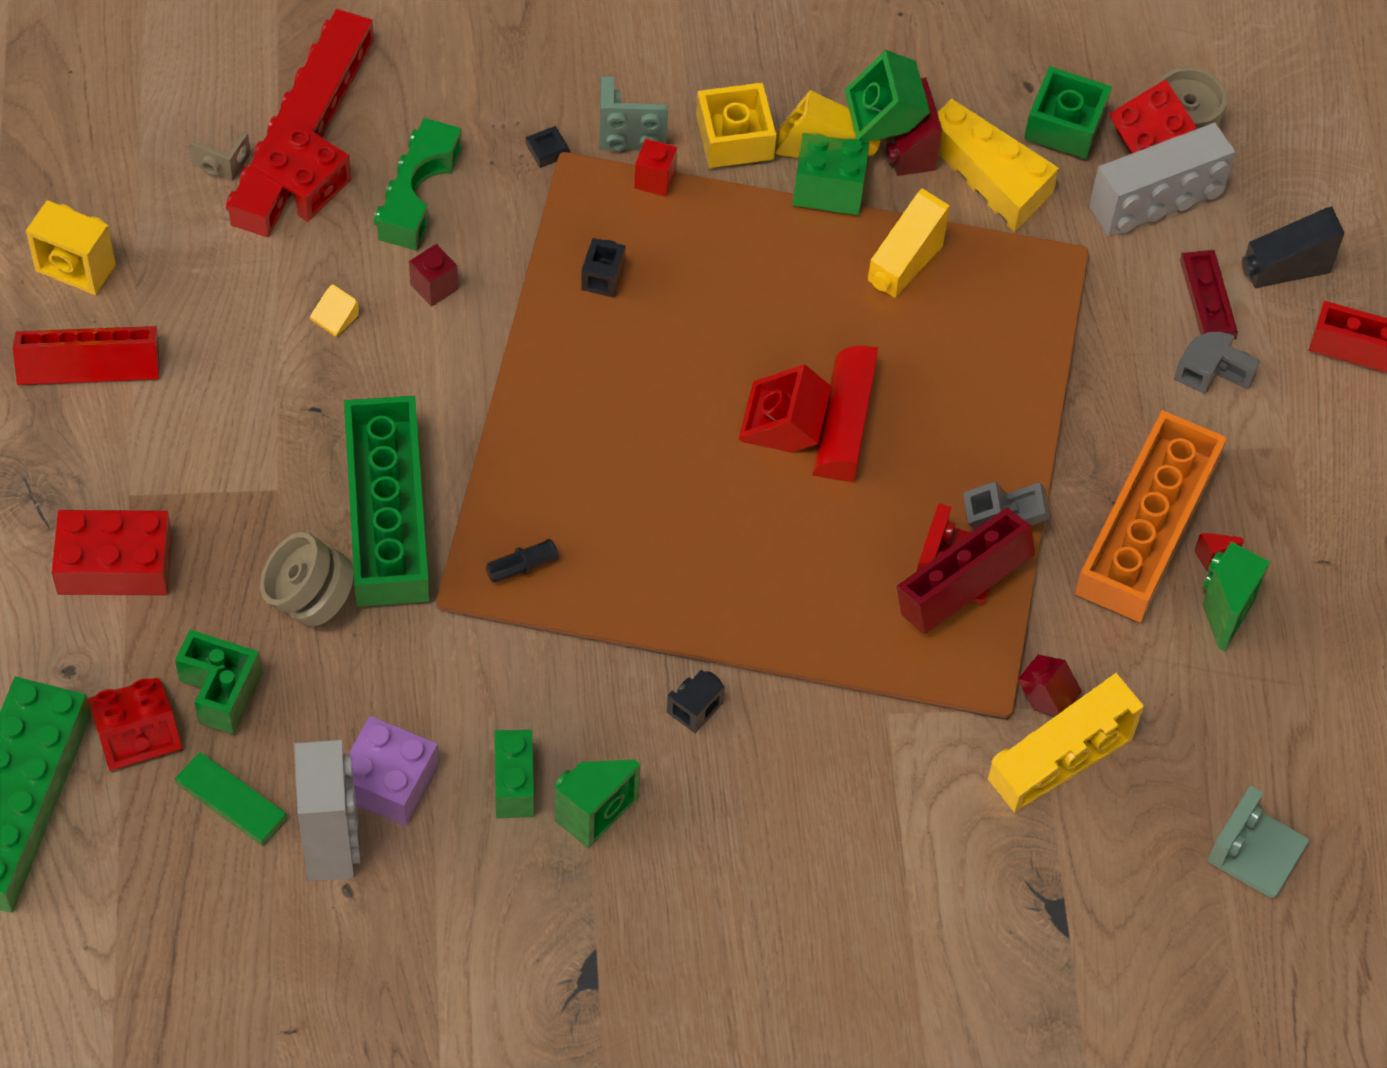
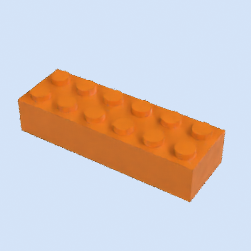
(1150, 516)

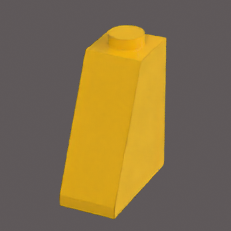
(816, 116)
(910, 244)

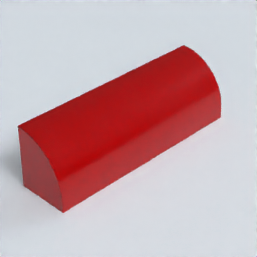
(86, 355)
(846, 413)

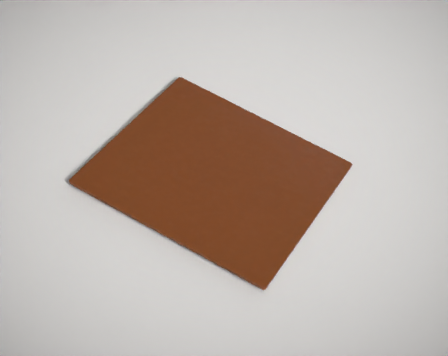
(684, 540)

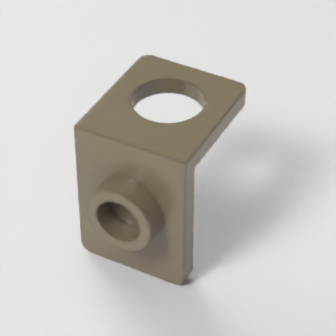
(218, 163)

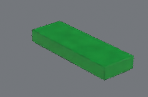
(231, 798)

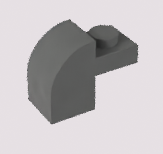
(1212, 356)
(990, 499)

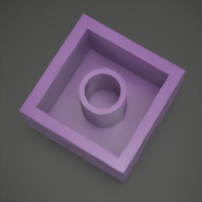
(391, 769)

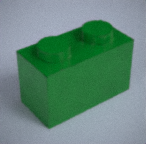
(514, 773)

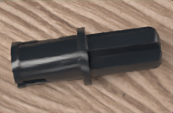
(522, 561)

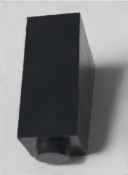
(1295, 251)

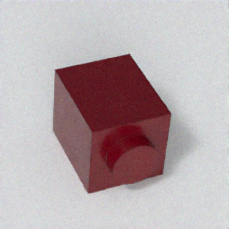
(433, 275)
(1049, 684)

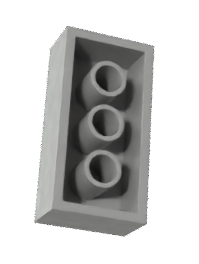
(1161, 179)
(327, 810)

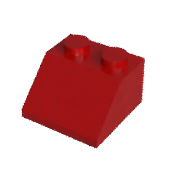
(786, 410)

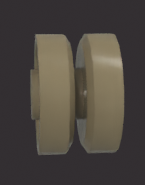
(1199, 93)
(306, 579)

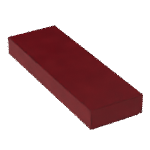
(1208, 292)

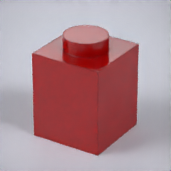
(655, 167)

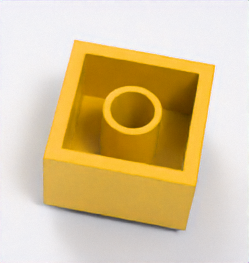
(735, 125)
(71, 247)

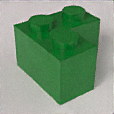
(224, 674)

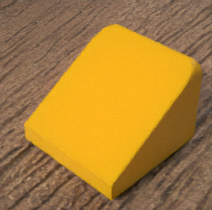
(335, 311)

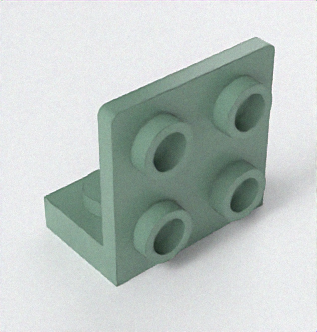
(628, 124)
(1257, 847)

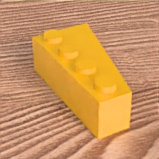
(995, 164)
(1067, 743)

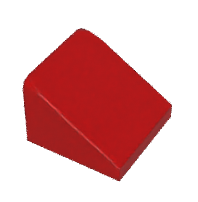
(1209, 544)

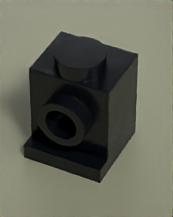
(603, 267)
(696, 700)

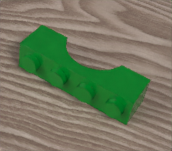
(430, 153)

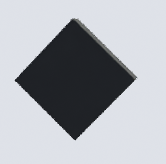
(546, 146)

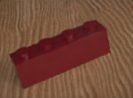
(966, 570)

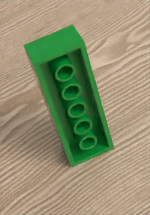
(386, 501)
(37, 748)

